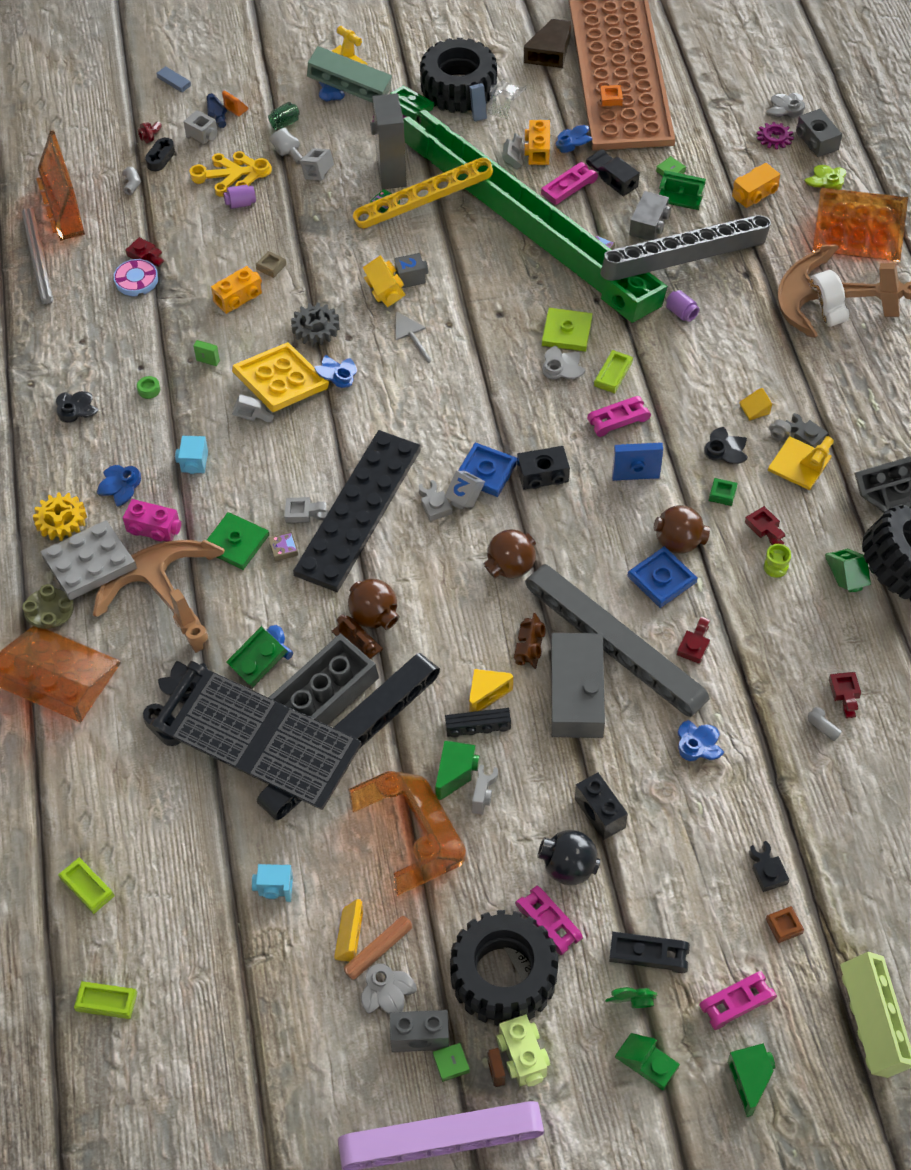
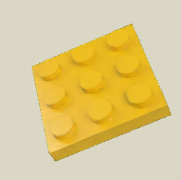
(280, 377)

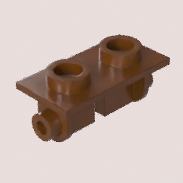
(532, 632)
(357, 636)

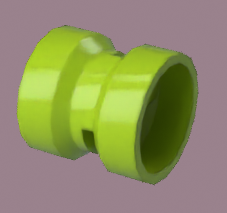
(777, 560)

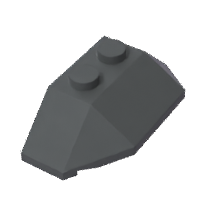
(886, 484)

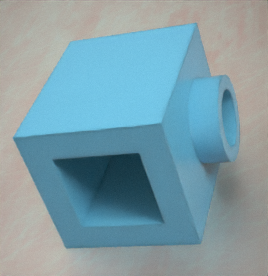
(192, 454)

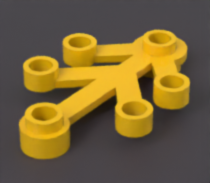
(254, 169)

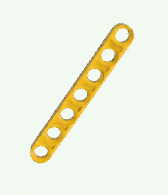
(433, 193)

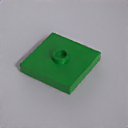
(239, 539)

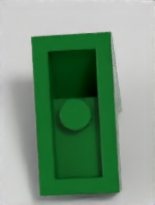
(644, 1058)

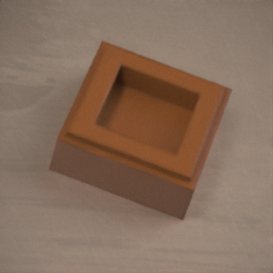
(784, 924)

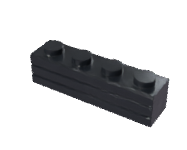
(478, 722)

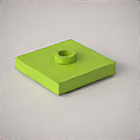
(567, 329)

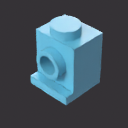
(273, 881)

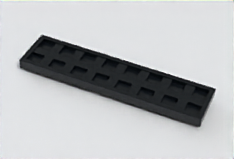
(357, 511)

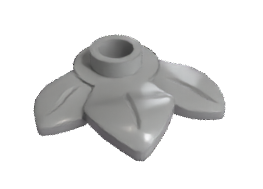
(790, 105)
(562, 365)
(388, 994)

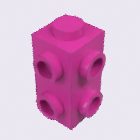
(151, 521)

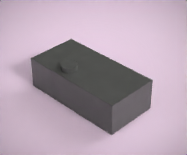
(389, 140)
(328, 681)
(577, 685)

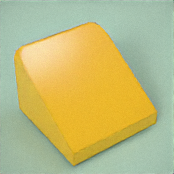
(756, 404)

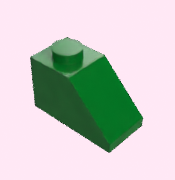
(849, 569)
(455, 767)
(751, 1073)

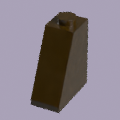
(549, 44)

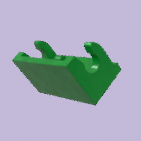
(682, 189)

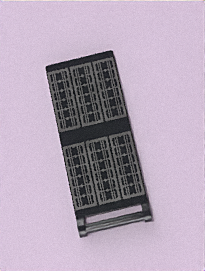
(258, 736)

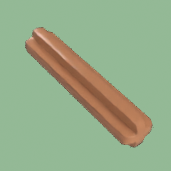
(377, 947)

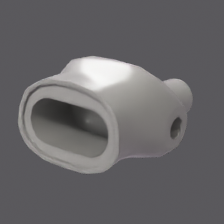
(286, 144)

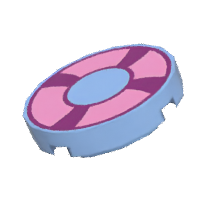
(135, 277)

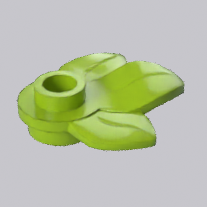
(827, 177)

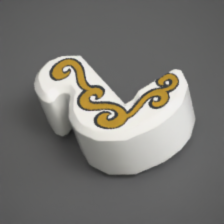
(831, 297)

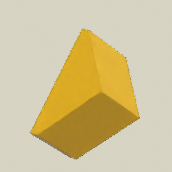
(488, 688)

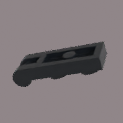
(649, 951)

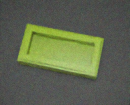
(613, 371)
(86, 885)
(105, 1000)

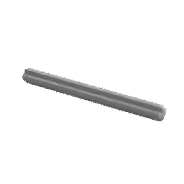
(37, 256)

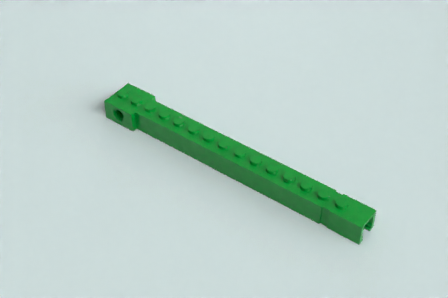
(536, 218)

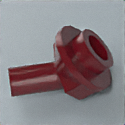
(146, 131)

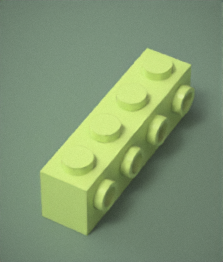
(877, 1014)

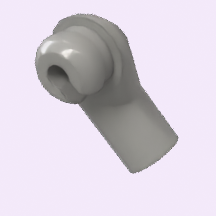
(133, 180)
(817, 719)

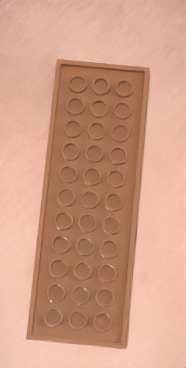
(620, 48)

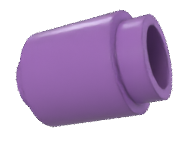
(239, 196)
(682, 306)

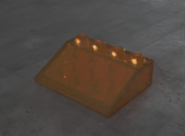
(58, 191)
(860, 223)
(55, 672)

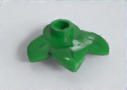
(639, 997)

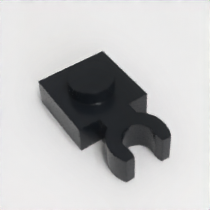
(768, 870)

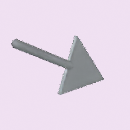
(407, 327)

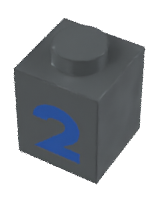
(411, 269)

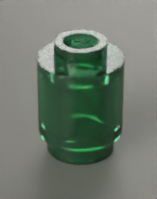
(284, 116)

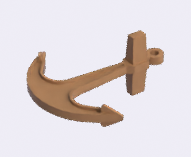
(796, 291)
(151, 569)

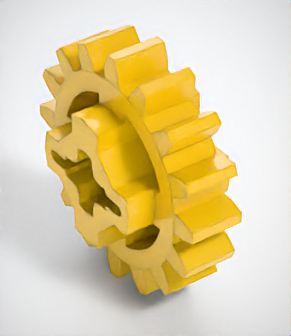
(59, 516)

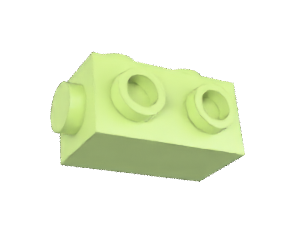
(526, 1059)

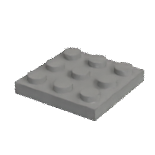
(88, 560)

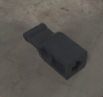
(614, 172)

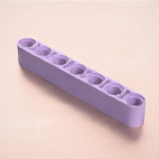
(440, 1136)

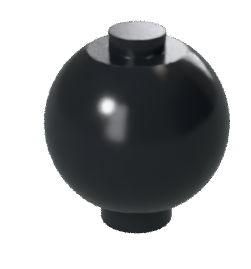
(569, 857)

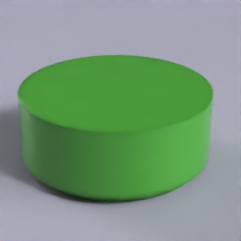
(148, 387)

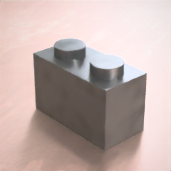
(649, 216)

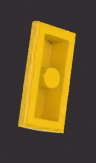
(349, 931)

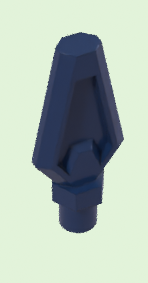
(216, 110)

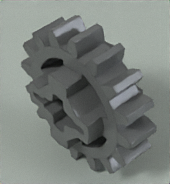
(315, 324)

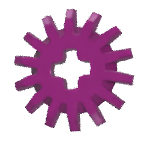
(784, 136)

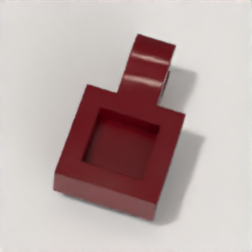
(144, 250)
(764, 523)
(695, 644)
(846, 688)

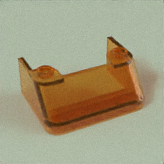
(439, 848)

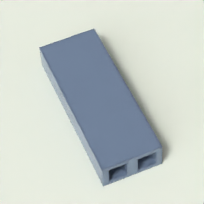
(173, 79)
(478, 102)

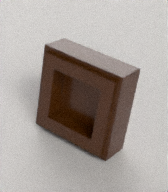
(496, 1067)

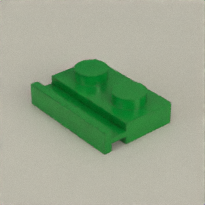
(412, 102)
(257, 656)

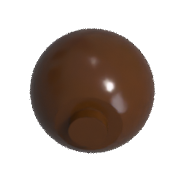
(681, 529)
(510, 554)
(373, 604)

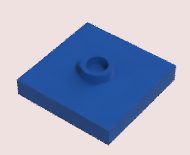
(637, 461)
(490, 466)
(662, 577)

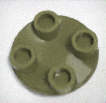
(48, 607)

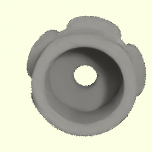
(780, 430)

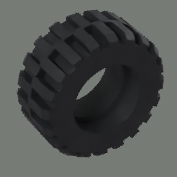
(456, 58)
(889, 550)
(493, 934)

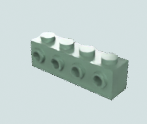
(348, 74)

